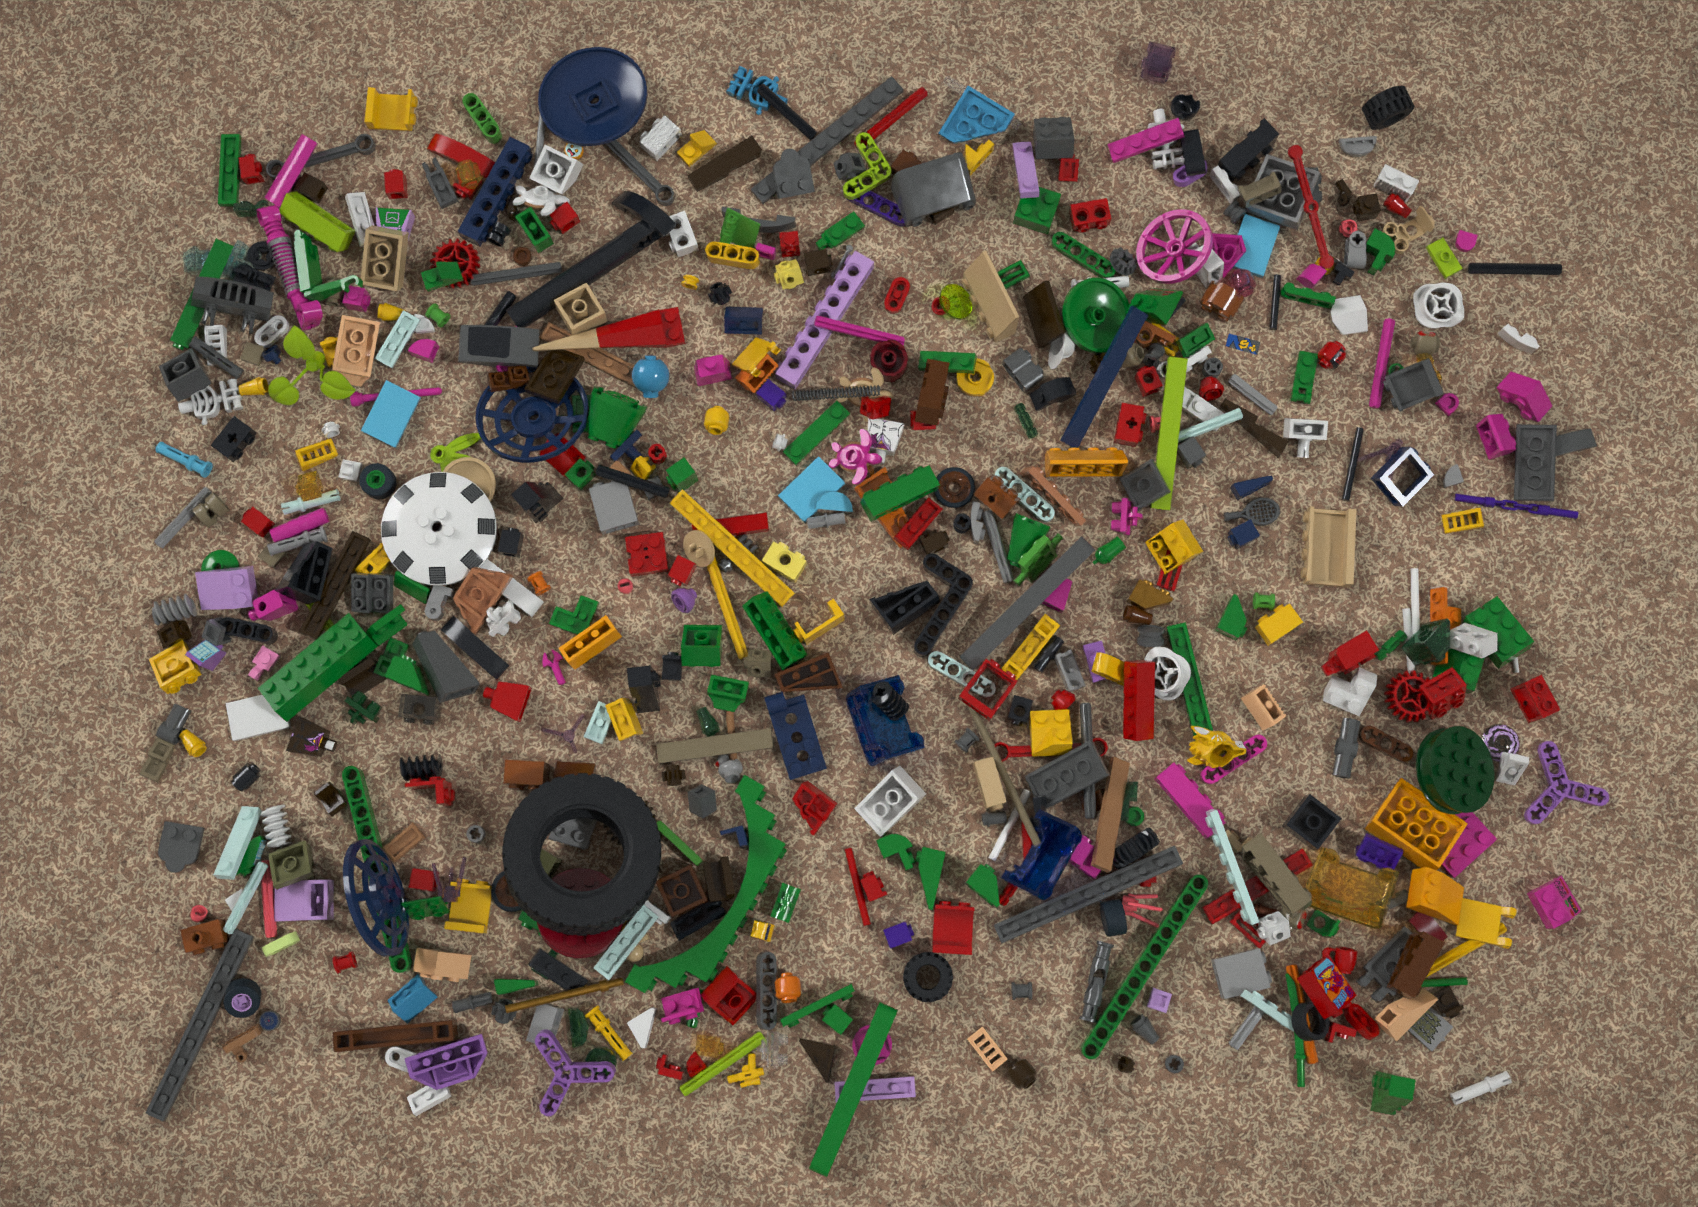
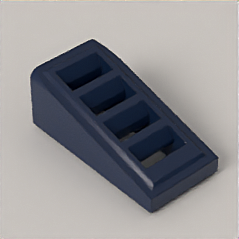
(1247, 487)

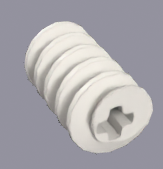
(275, 826)

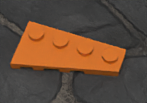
(893, 521)

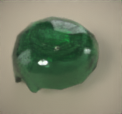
(599, 1054)

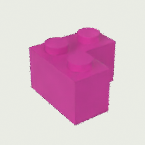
(1526, 394)
(1083, 857)

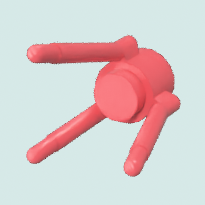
(1131, 904)

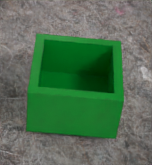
(1037, 212)

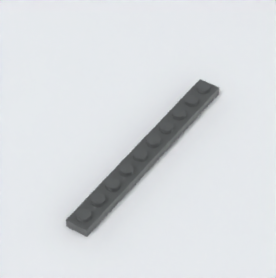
(837, 132)
(1088, 894)
(199, 1025)

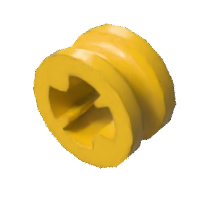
(690, 282)

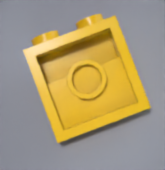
(174, 668)

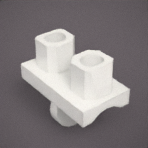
(499, 617)

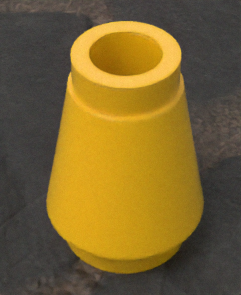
(389, 312)
(257, 386)
(192, 743)

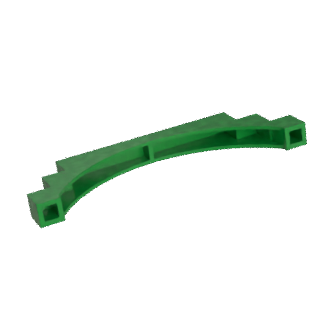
(705, 956)

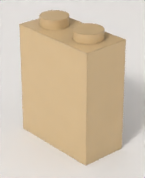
(989, 784)

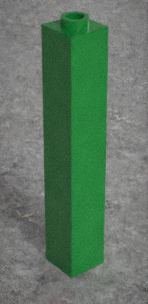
(192, 315)

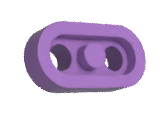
(1180, 178)

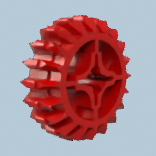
(455, 249)
(1407, 690)

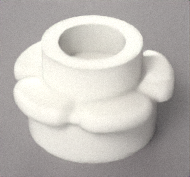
(331, 429)
(779, 442)

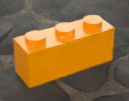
(590, 642)

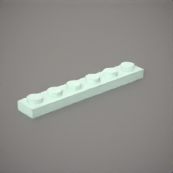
(1228, 859)

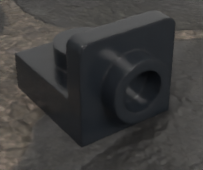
(672, 667)

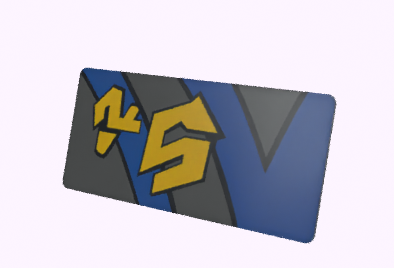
(1242, 344)

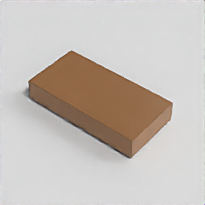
(404, 842)

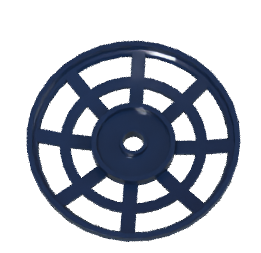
(529, 428)
(381, 895)

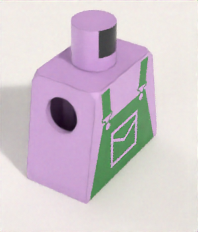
(395, 219)

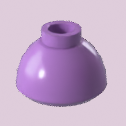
(684, 599)

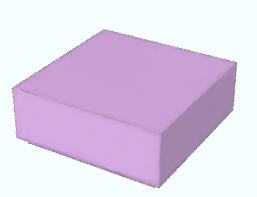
(1159, 1000)

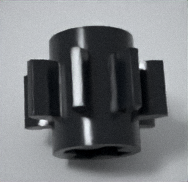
(719, 293)

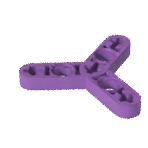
(1556, 795)
(575, 1068)

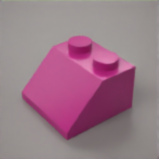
(1496, 436)

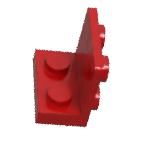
(1444, 692)

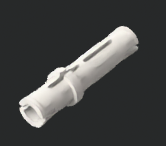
(1489, 1084)

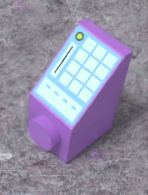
(206, 654)

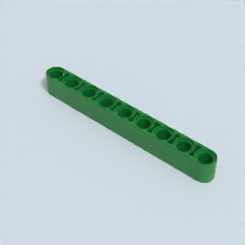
(853, 1089)

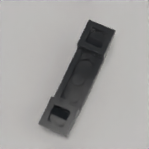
(645, 210)
(474, 647)

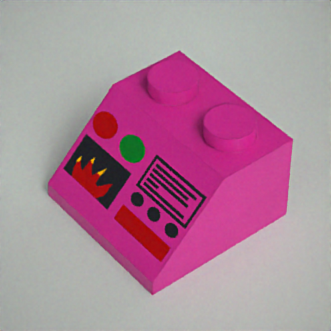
(1554, 903)

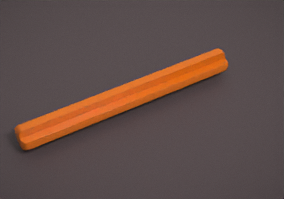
(1309, 1046)

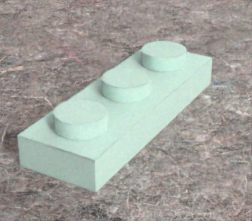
(397, 339)
(1268, 1008)

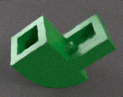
(1382, 248)
(896, 844)

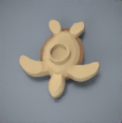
(877, 380)

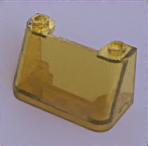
(1350, 890)

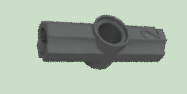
(1346, 748)

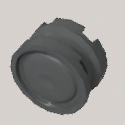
(1150, 636)

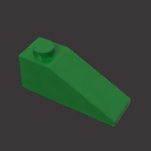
(930, 870)

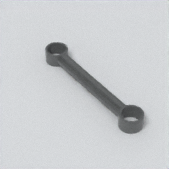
(331, 154)
(641, 172)

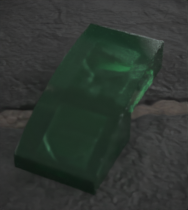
(1130, 795)

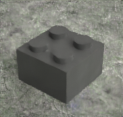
(1053, 138)
(185, 375)

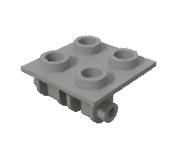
(574, 832)

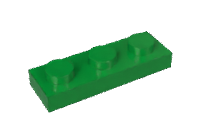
(957, 361)

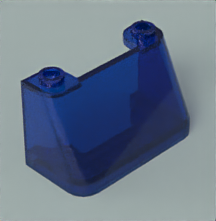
(878, 735)
(1046, 861)

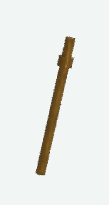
(602, 986)

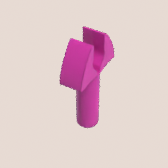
(555, 666)

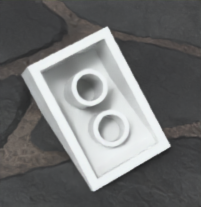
(890, 800)

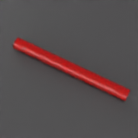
(857, 886)

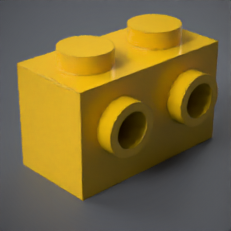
(1278, 624)

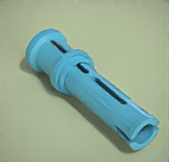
(191, 462)

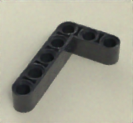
(945, 605)

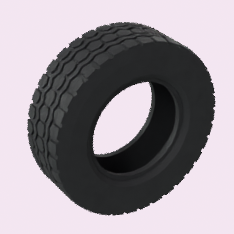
(571, 799)

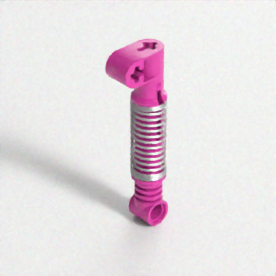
(307, 312)

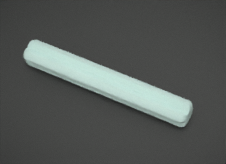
(1210, 425)
(245, 897)

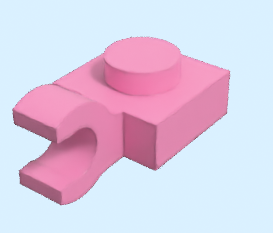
(265, 660)

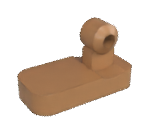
(235, 1044)

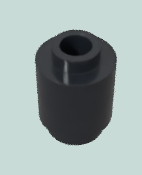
(246, 776)

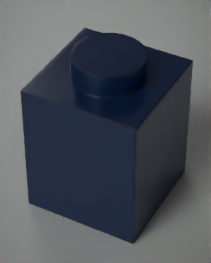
(1243, 534)

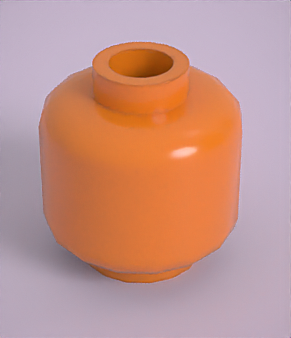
(787, 988)

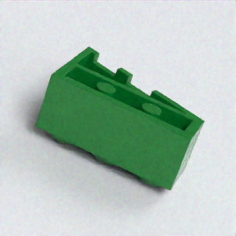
(1391, 1092)

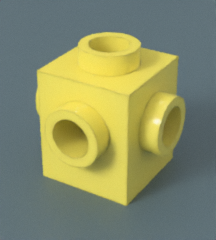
(788, 274)

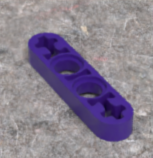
(875, 206)

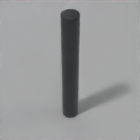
(1275, 302)

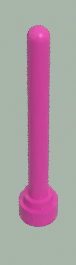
(359, 398)

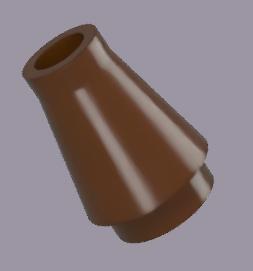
(1133, 614)

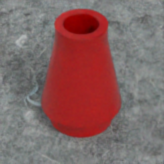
(1397, 205)

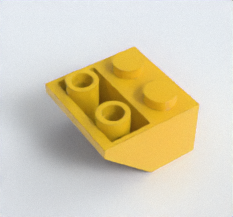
(1179, 541)

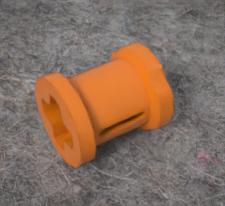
(538, 583)

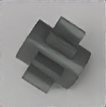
(500, 1011)

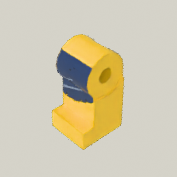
(762, 931)

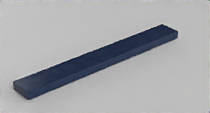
(1104, 377)

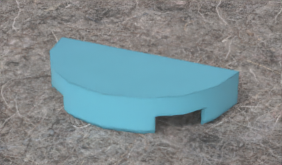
(834, 501)

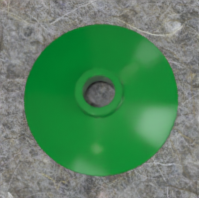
(222, 557)

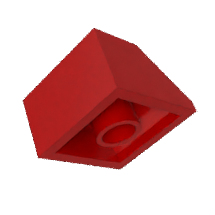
(729, 995)

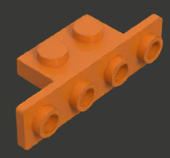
(1440, 610)

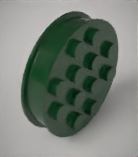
(1455, 770)

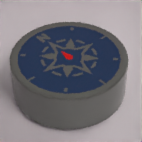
(270, 1020)

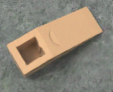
(1403, 1013)

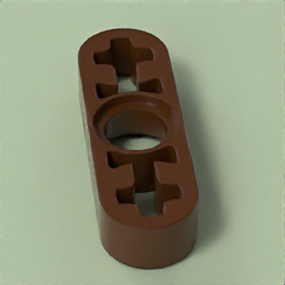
(1401, 746)

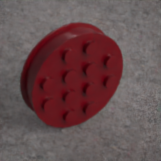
(580, 946)

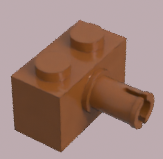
(997, 496)
(204, 936)

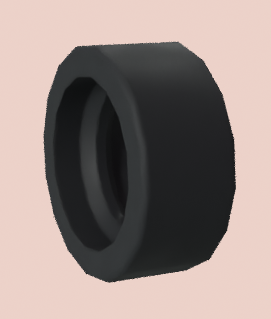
(1300, 1024)

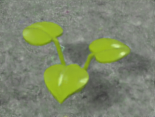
(297, 346)

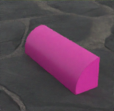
(291, 170)

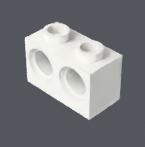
(683, 233)
(1473, 640)

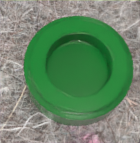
(1136, 816)

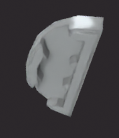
(1358, 146)

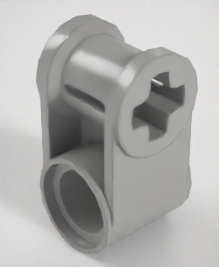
(1355, 254)

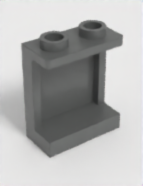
(1413, 384)

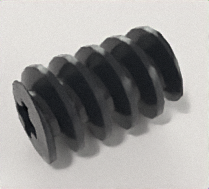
(889, 701)
(421, 768)

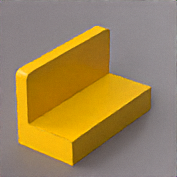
(624, 718)

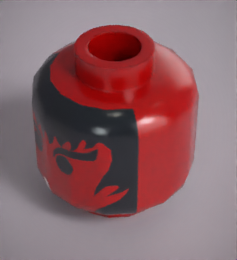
(1331, 355)

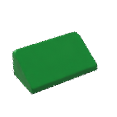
(411, 587)

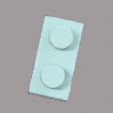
(598, 724)

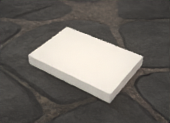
(253, 718)

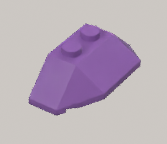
(448, 1062)

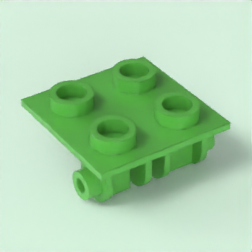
(739, 229)

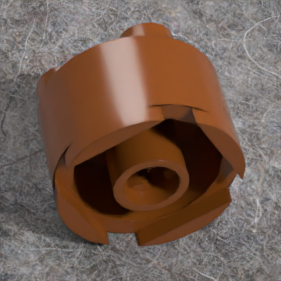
(1221, 300)

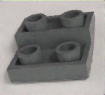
(371, 592)

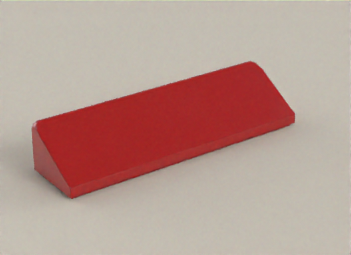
(744, 524)

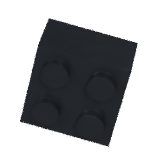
(1311, 822)

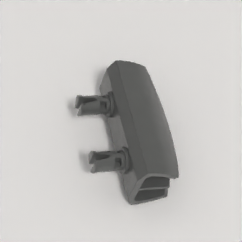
(231, 298)

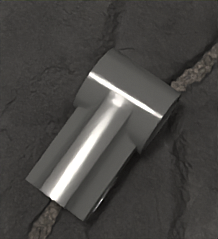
(172, 727)

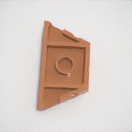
(478, 593)

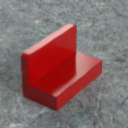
(566, 459)

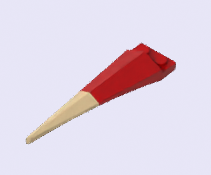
(647, 330)

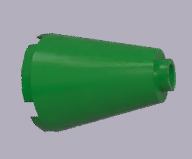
(1023, 535)

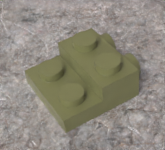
(291, 864)

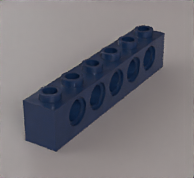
(512, 150)

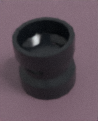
(498, 234)

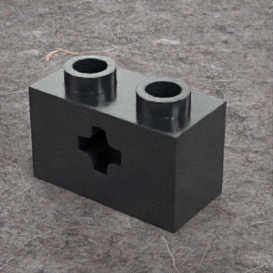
(234, 429)

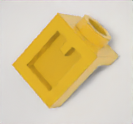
(329, 347)

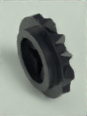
(253, 256)

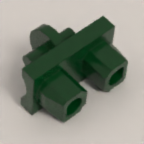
(356, 702)

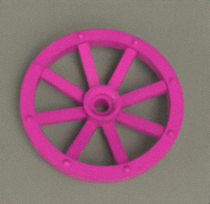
(1175, 248)

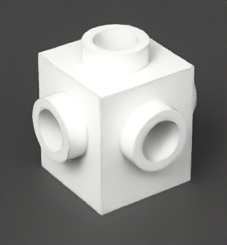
(1273, 928)

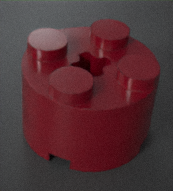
(889, 350)

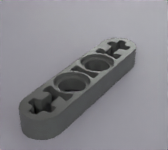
(769, 990)

